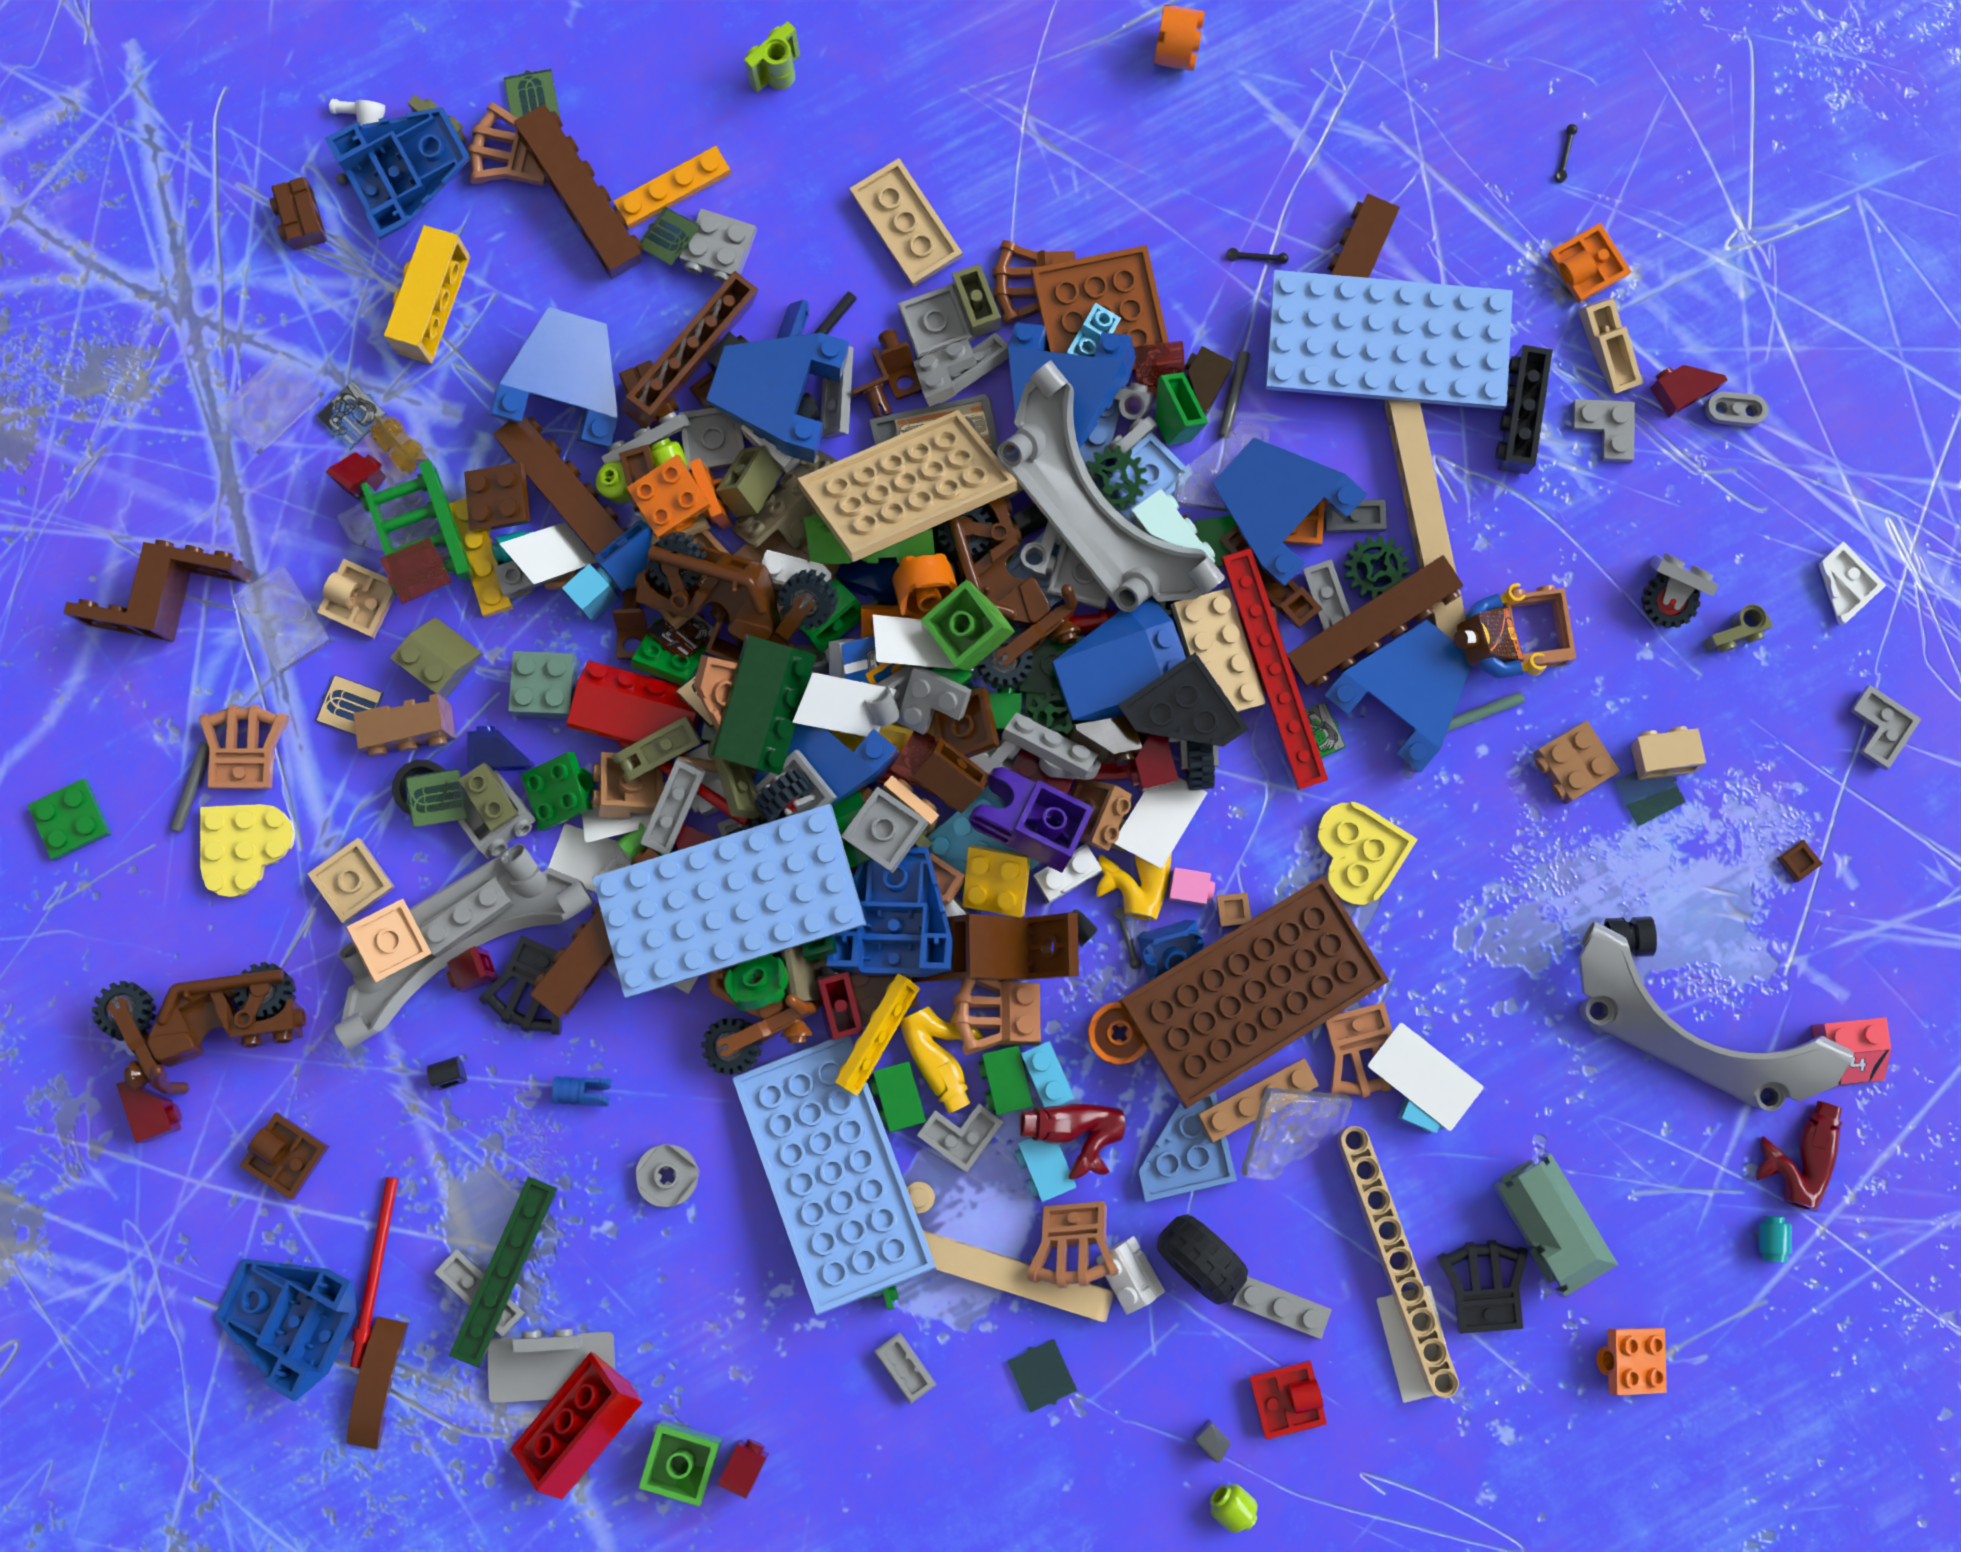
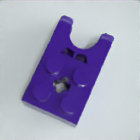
(1035, 820)

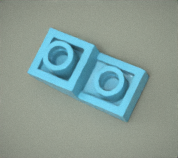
(1088, 336)

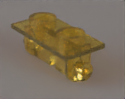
(390, 433)

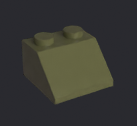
(437, 656)

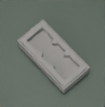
(905, 1367)

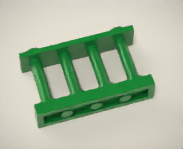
(437, 508)

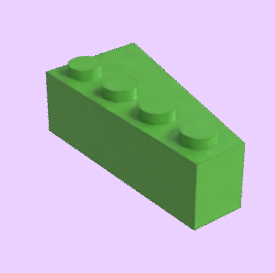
(825, 548)

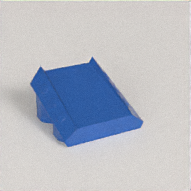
(1169, 946)

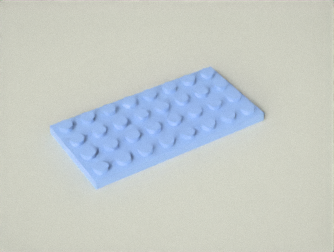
(1389, 339)
(728, 901)
(833, 1177)

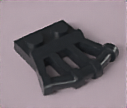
(527, 964)
(1492, 1307)

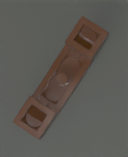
(1289, 600)
(375, 1382)

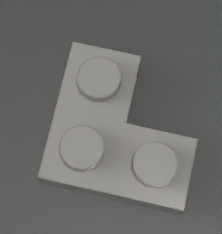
(937, 368)
(1611, 419)
(928, 693)
(1891, 723)
(961, 1144)

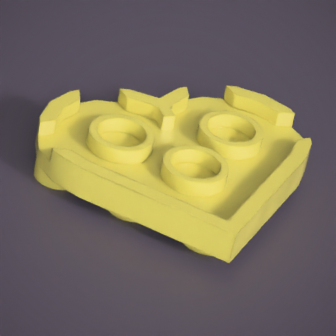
(239, 845)
(1362, 851)

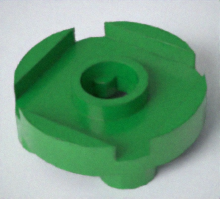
(766, 991)

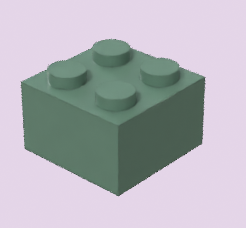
(543, 684)

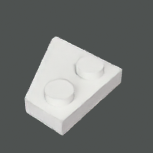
(1848, 582)

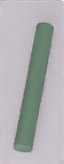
(1486, 710)

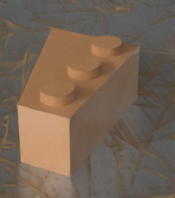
(404, 726)

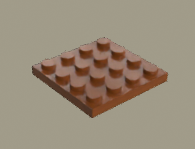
(1115, 280)

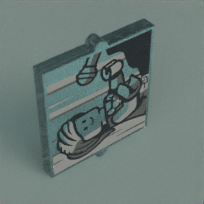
(350, 415)

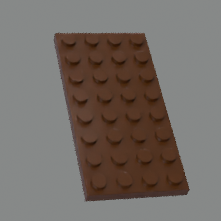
(1253, 992)

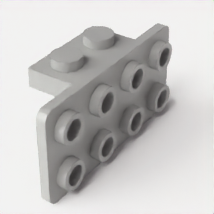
(538, 1364)

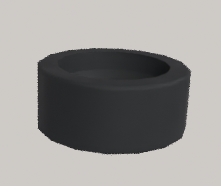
(408, 770)

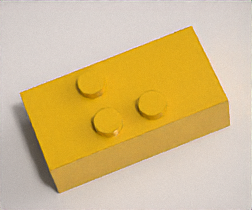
(427, 294)

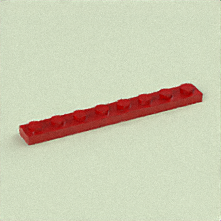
(1274, 669)

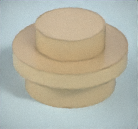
(921, 1196)

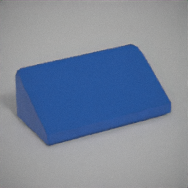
(794, 319)

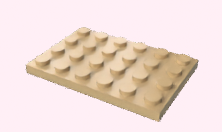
(906, 485)

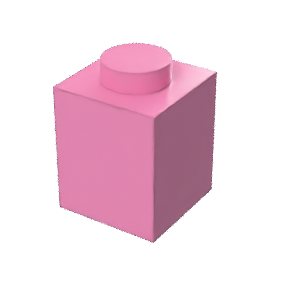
(1190, 887)

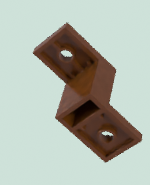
(158, 590)
(1011, 948)

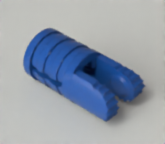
(574, 1091)

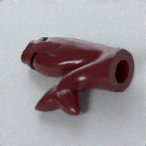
(1069, 1121)
(1818, 1154)

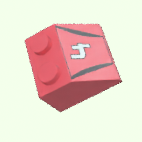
(1869, 1043)

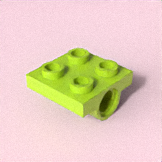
(773, 59)

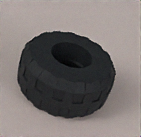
(1202, 1259)

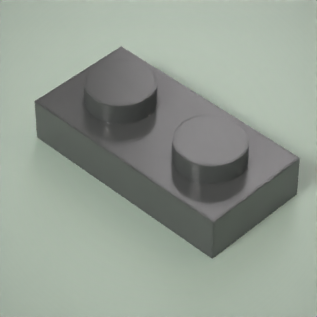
(1366, 517)

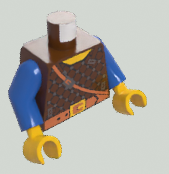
(1491, 639)

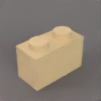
(1668, 753)

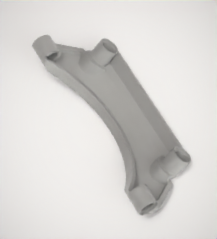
(1063, 490)
(537, 900)
(1635, 1018)

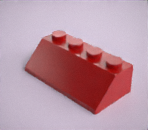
(625, 704)
(575, 1427)

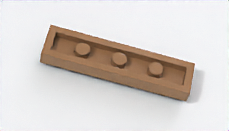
(1244, 1106)

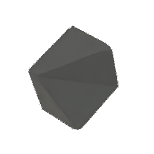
(1212, 1441)

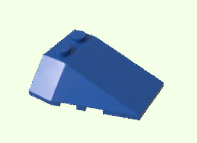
(399, 164)
(1117, 661)
(903, 920)
(288, 1321)

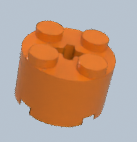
(1179, 37)
(922, 583)
(1102, 1044)

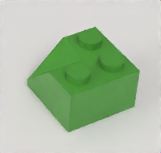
(967, 626)
(680, 1463)

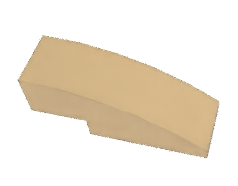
(1611, 344)

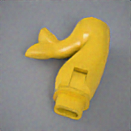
(1139, 902)
(934, 1062)

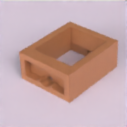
(1557, 597)

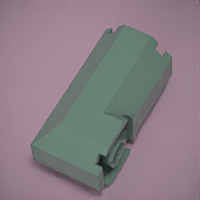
(1555, 1224)

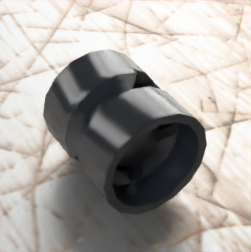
(1639, 933)

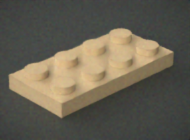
(906, 222)
(1216, 635)

